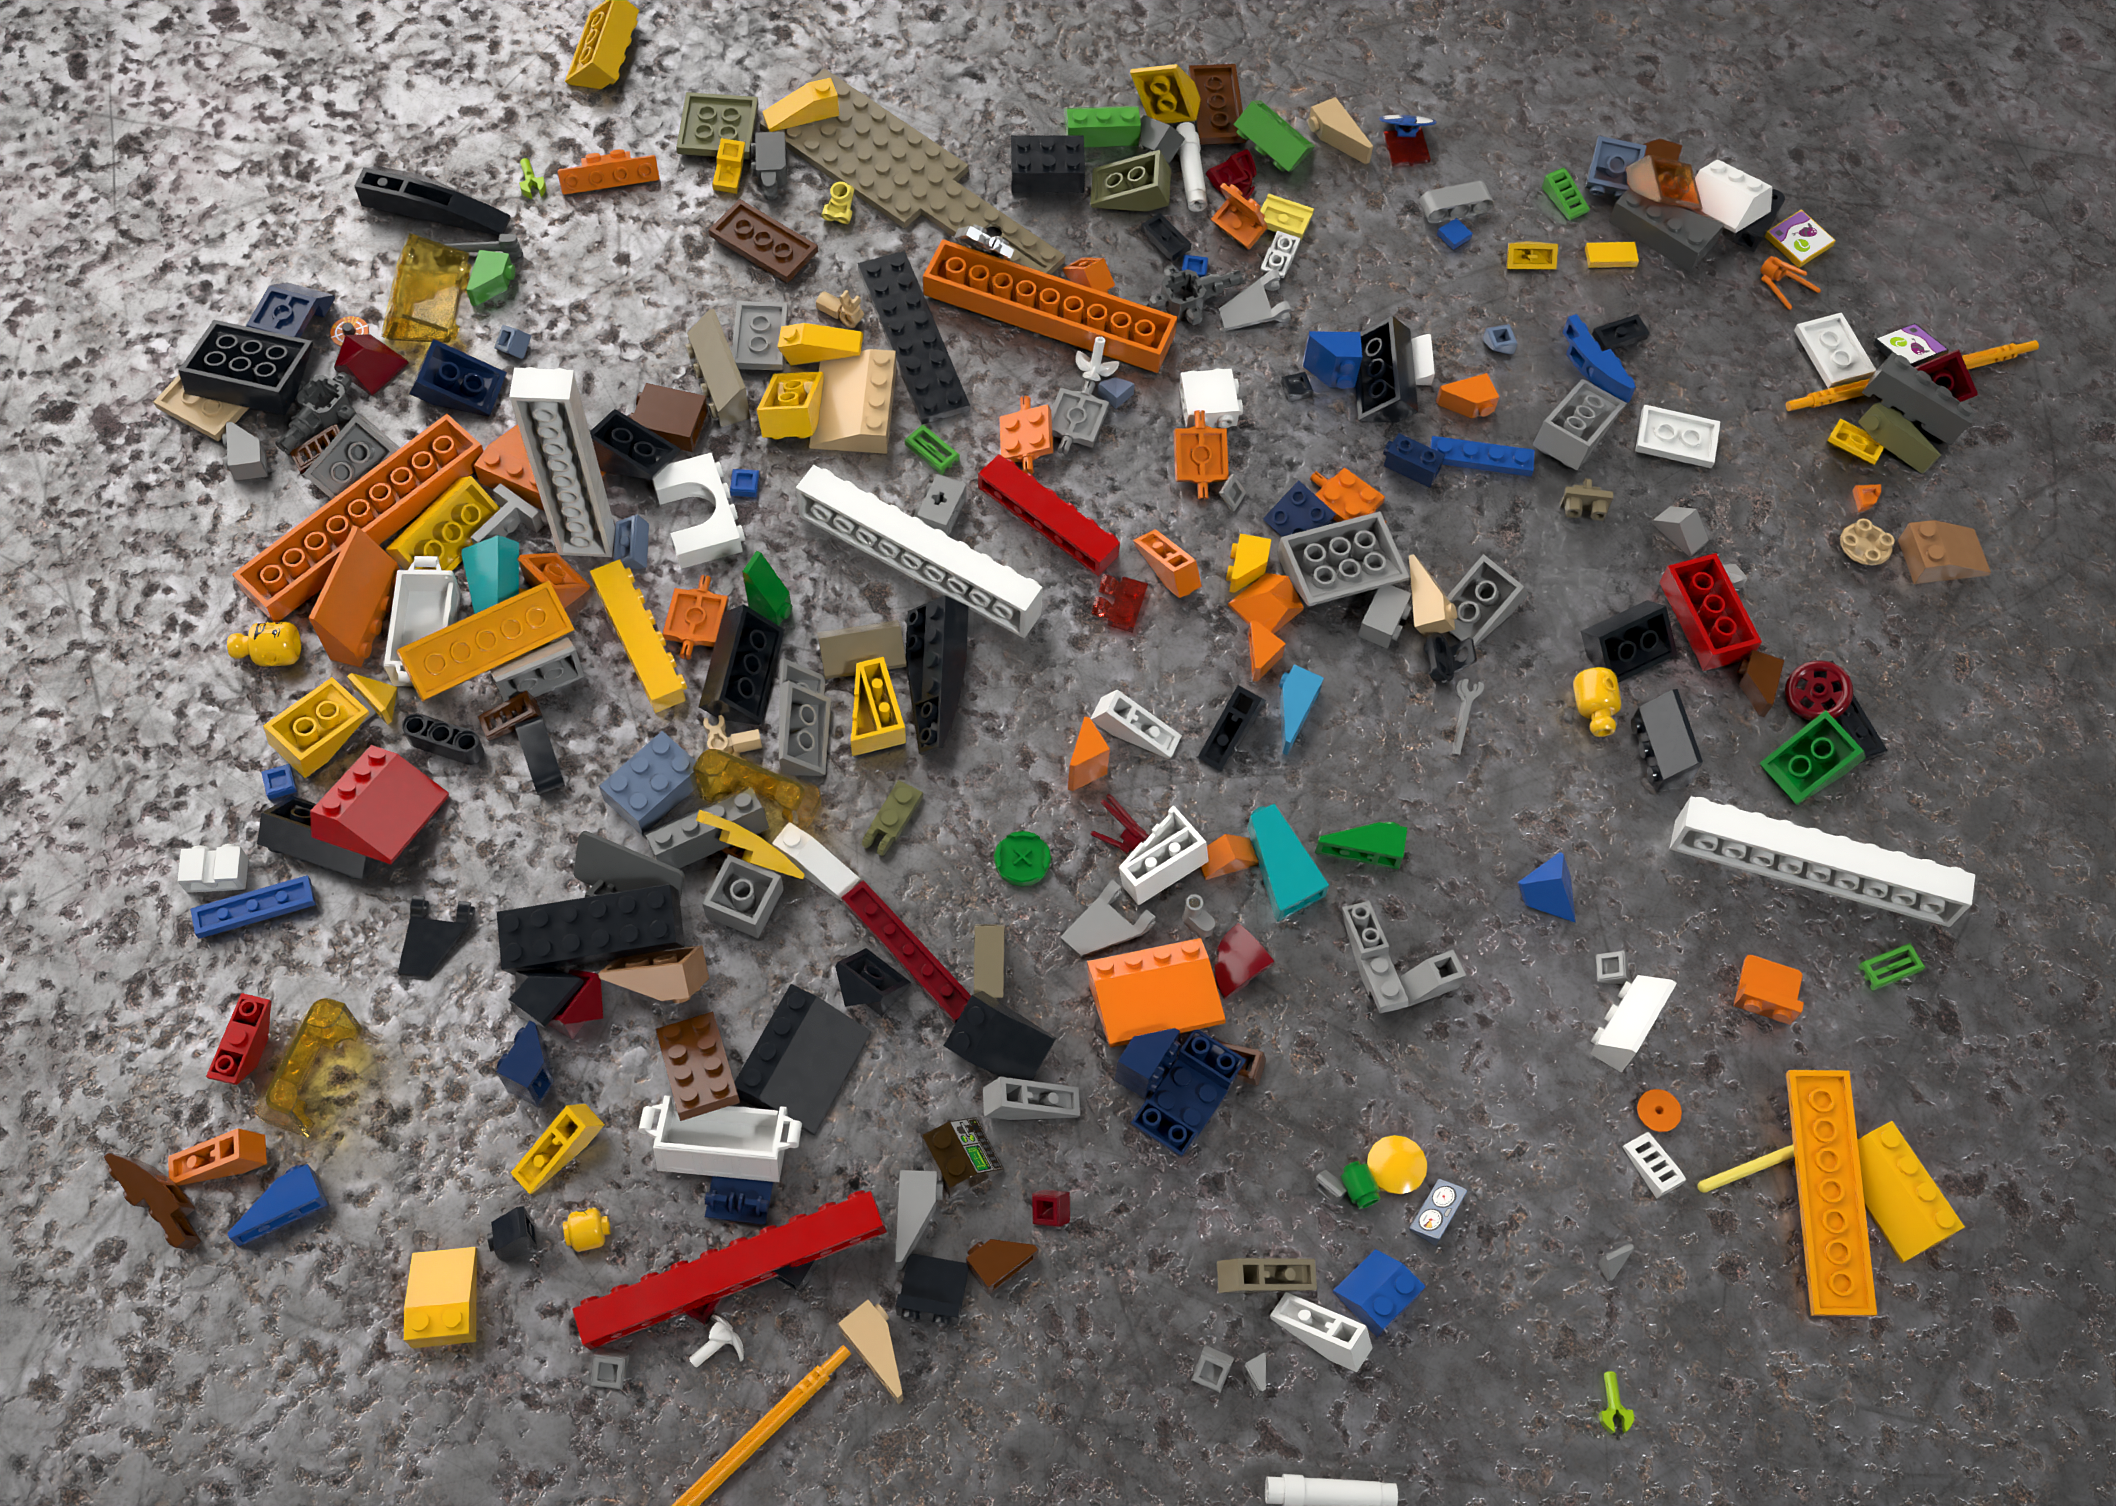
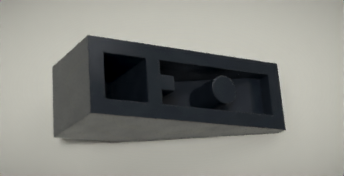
(1231, 727)

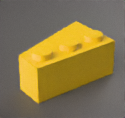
(876, 712)

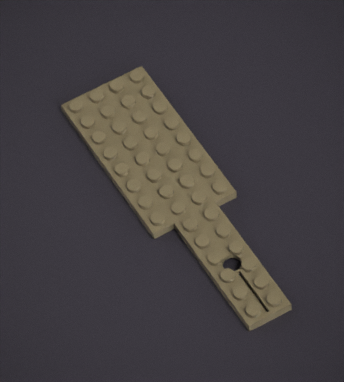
(904, 173)

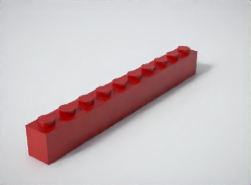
(727, 1270)

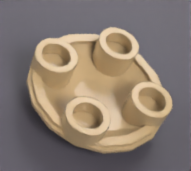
(1866, 543)

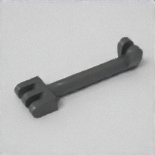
(507, 244)

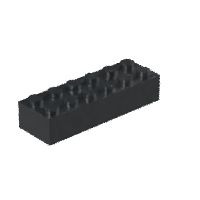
(590, 929)

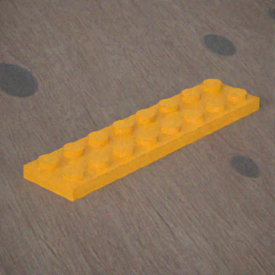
(1830, 1194)

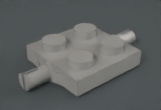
(978, 240)
(1077, 416)

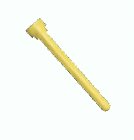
(1746, 1169)

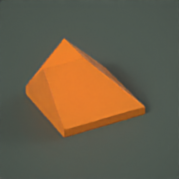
(1268, 601)

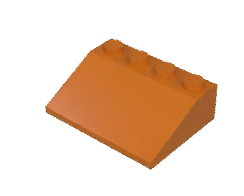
(508, 463)
(355, 599)
(1155, 991)

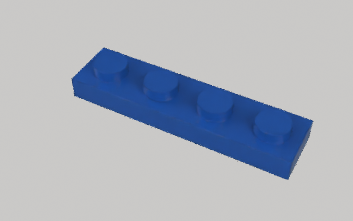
(1485, 456)
(252, 906)

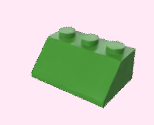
(1104, 125)
(1273, 136)

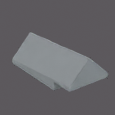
(803, 720)

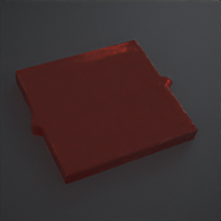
(1406, 150)

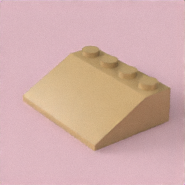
(856, 402)

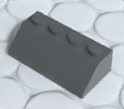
(687, 840)

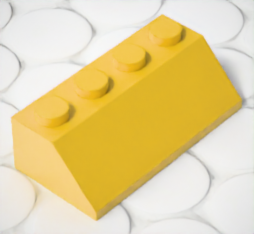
(603, 44)
(445, 526)
(1903, 1195)

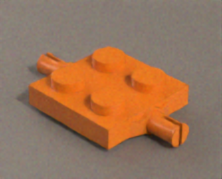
(1026, 434)
(1201, 454)
(1347, 495)
(694, 617)

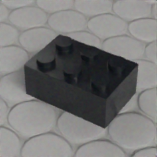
(1047, 164)

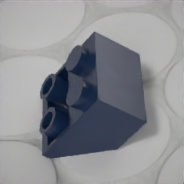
(1145, 1061)
(526, 1066)

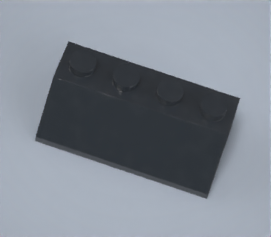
(1386, 374)
(742, 666)
(288, 831)

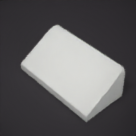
(1423, 359)

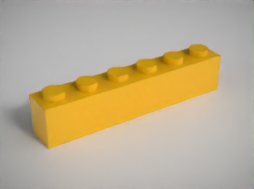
(638, 636)

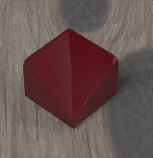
(1051, 1208)

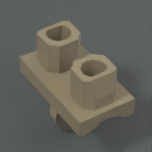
(1586, 498)

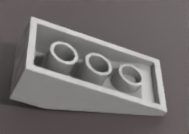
(1578, 424)

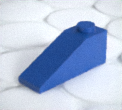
(282, 1203)

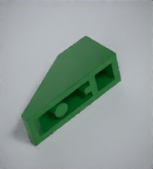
(765, 590)
(1371, 844)

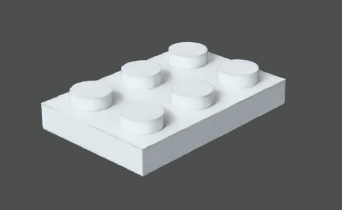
(1835, 350)
(1677, 436)

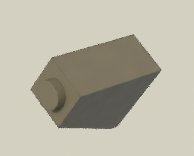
(989, 959)

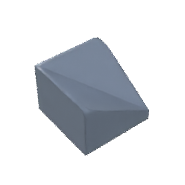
(1500, 339)
(512, 341)
(1116, 391)

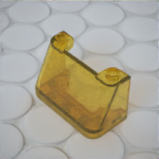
(425, 292)
(724, 771)
(322, 1024)

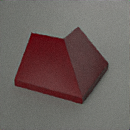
(368, 362)
(1951, 373)
(581, 1007)

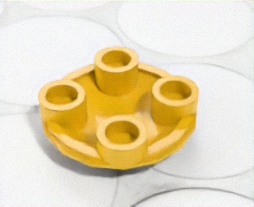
(1397, 1164)

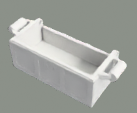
(421, 605)
(722, 1142)

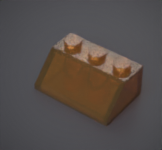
(1664, 182)

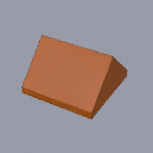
(553, 568)
(1089, 756)

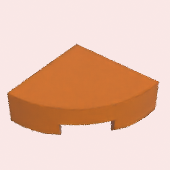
(1866, 496)

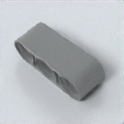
(1456, 202)

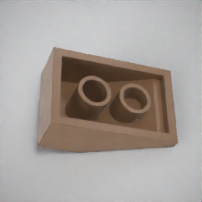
(1942, 552)
(661, 974)

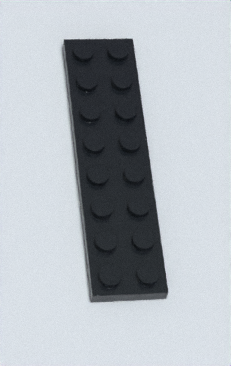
(914, 337)

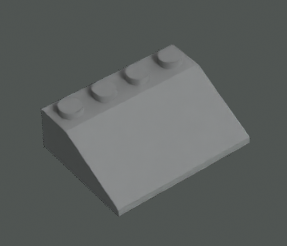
(1341, 559)

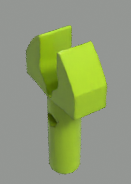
(530, 180)
(1614, 1406)

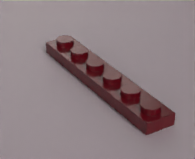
(907, 950)

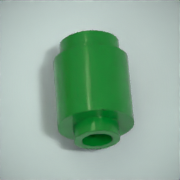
(1360, 1184)

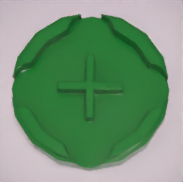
(1022, 858)

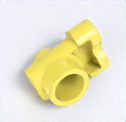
(839, 204)

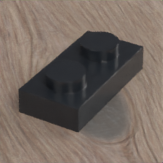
(1165, 237)
(1620, 333)

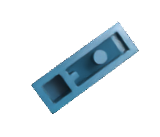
(1297, 697)

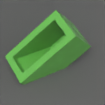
(489, 276)

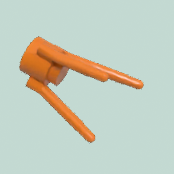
(1775, 269)

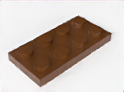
(1219, 103)
(763, 240)
(697, 1066)

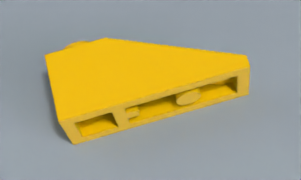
(805, 105)
(816, 343)
(557, 1146)

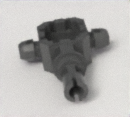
(1201, 287)
(309, 417)

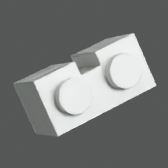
(213, 870)

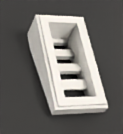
(1652, 1179)

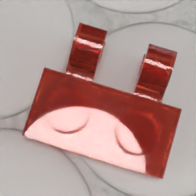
(1127, 604)

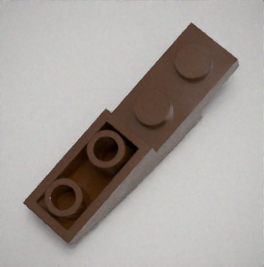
(152, 1189)

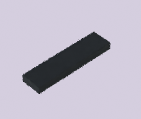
(1856, 723)

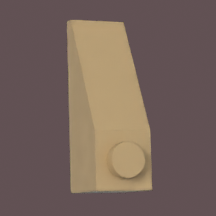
(1339, 130)
(1430, 605)
(870, 1337)

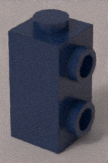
(1413, 460)

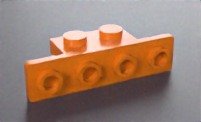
(608, 171)

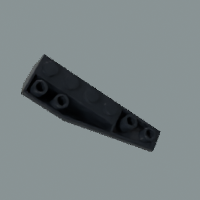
(427, 200)
(936, 667)

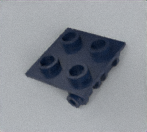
(1298, 512)
(738, 1200)

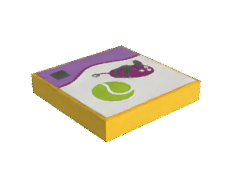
(1800, 238)

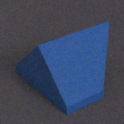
(1550, 888)

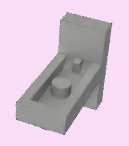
(506, 520)

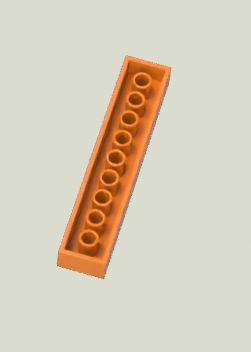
(1049, 305)
(376, 503)

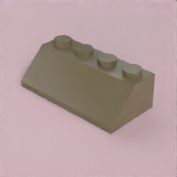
(718, 371)

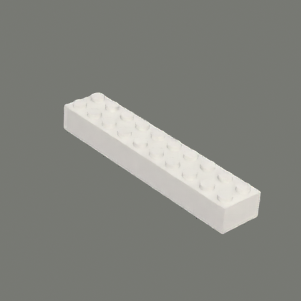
(563, 460)
(919, 551)
(1822, 861)

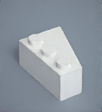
(1163, 858)

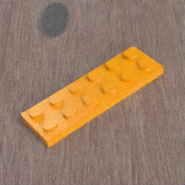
(485, 640)

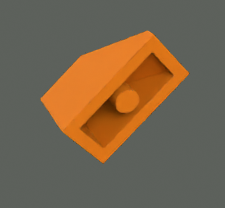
(1090, 273)
(1469, 396)

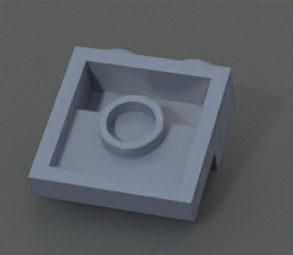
(1608, 166)

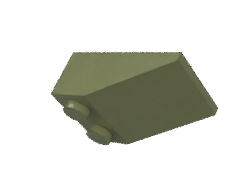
(1132, 183)

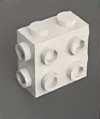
(1214, 393)

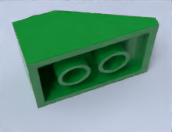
(1813, 758)

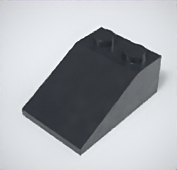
(630, 448)
(999, 1039)

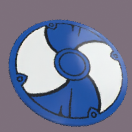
(1409, 120)

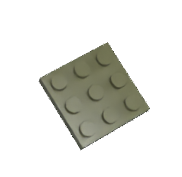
(713, 117)

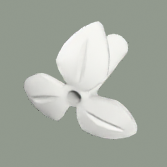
(1093, 366)
(719, 1335)

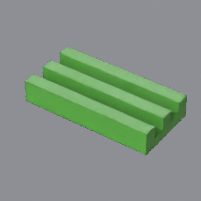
(945, 463)
(1872, 975)

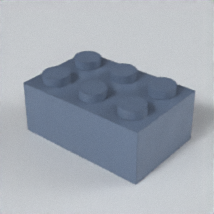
(650, 783)

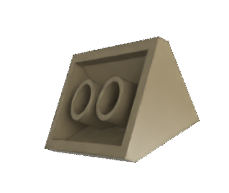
(848, 646)

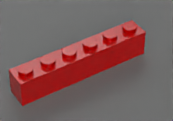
(1049, 514)

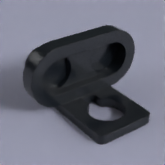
(1443, 658)

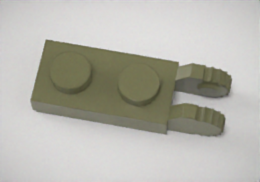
(893, 816)

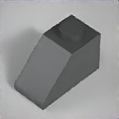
(1160, 136)

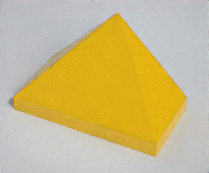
(1532, 255)
(377, 694)

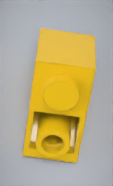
(1250, 561)

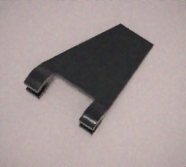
(430, 939)

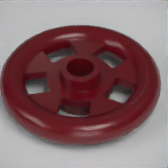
(1806, 672)

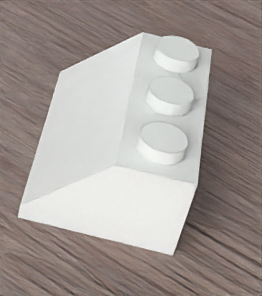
(1732, 196)
(1631, 1020)

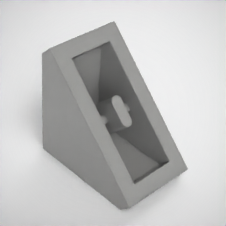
(1682, 528)

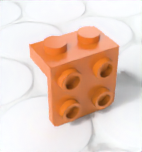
(1240, 217)
(1769, 989)

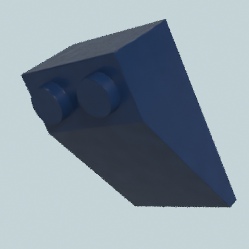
(457, 380)

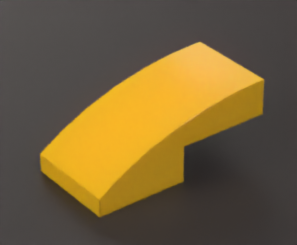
(729, 166)

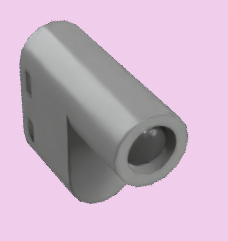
(1197, 918)

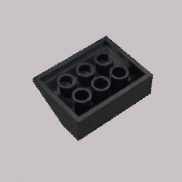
(246, 367)
(801, 1058)

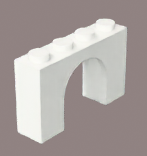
(716, 536)

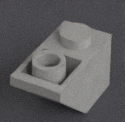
(244, 454)
(1433, 978)

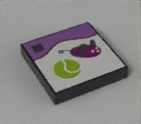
(1912, 344)

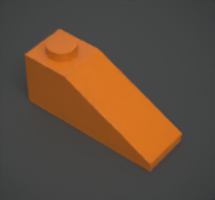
(1170, 563)
(218, 1157)

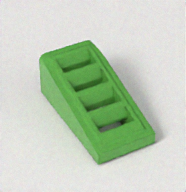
(1561, 180)

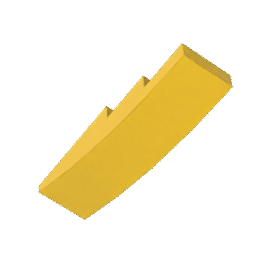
(756, 849)

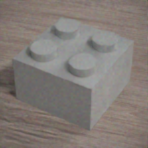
(743, 896)

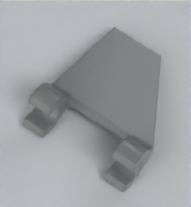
(1252, 305)
(1466, 698)
(1103, 926)

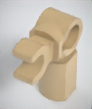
(844, 307)
(737, 742)

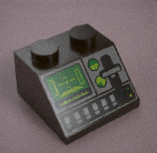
(961, 1155)

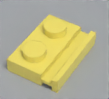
(1286, 216)

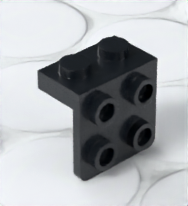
(932, 1290)

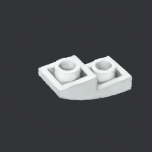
(1280, 253)

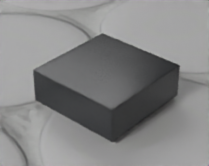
(1296, 386)

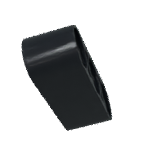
(435, 729)
(539, 755)

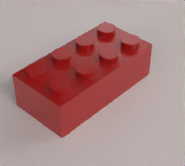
(1710, 611)

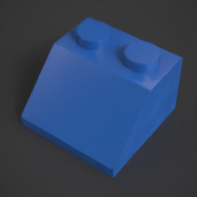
(1334, 357)
(1379, 1291)

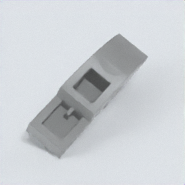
(1372, 957)

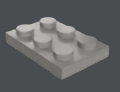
(758, 334)

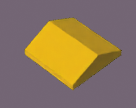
(1855, 442)

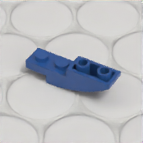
(1598, 366)

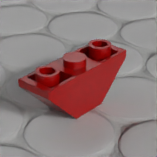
(242, 1040)

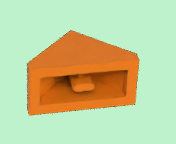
(1264, 649)
(1229, 855)

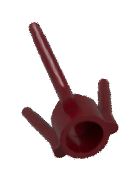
(1132, 835)

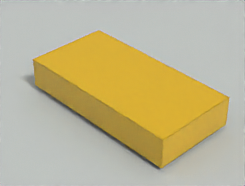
(1611, 254)

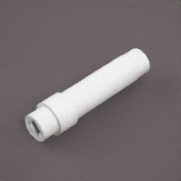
(1192, 168)
(1301, 1491)

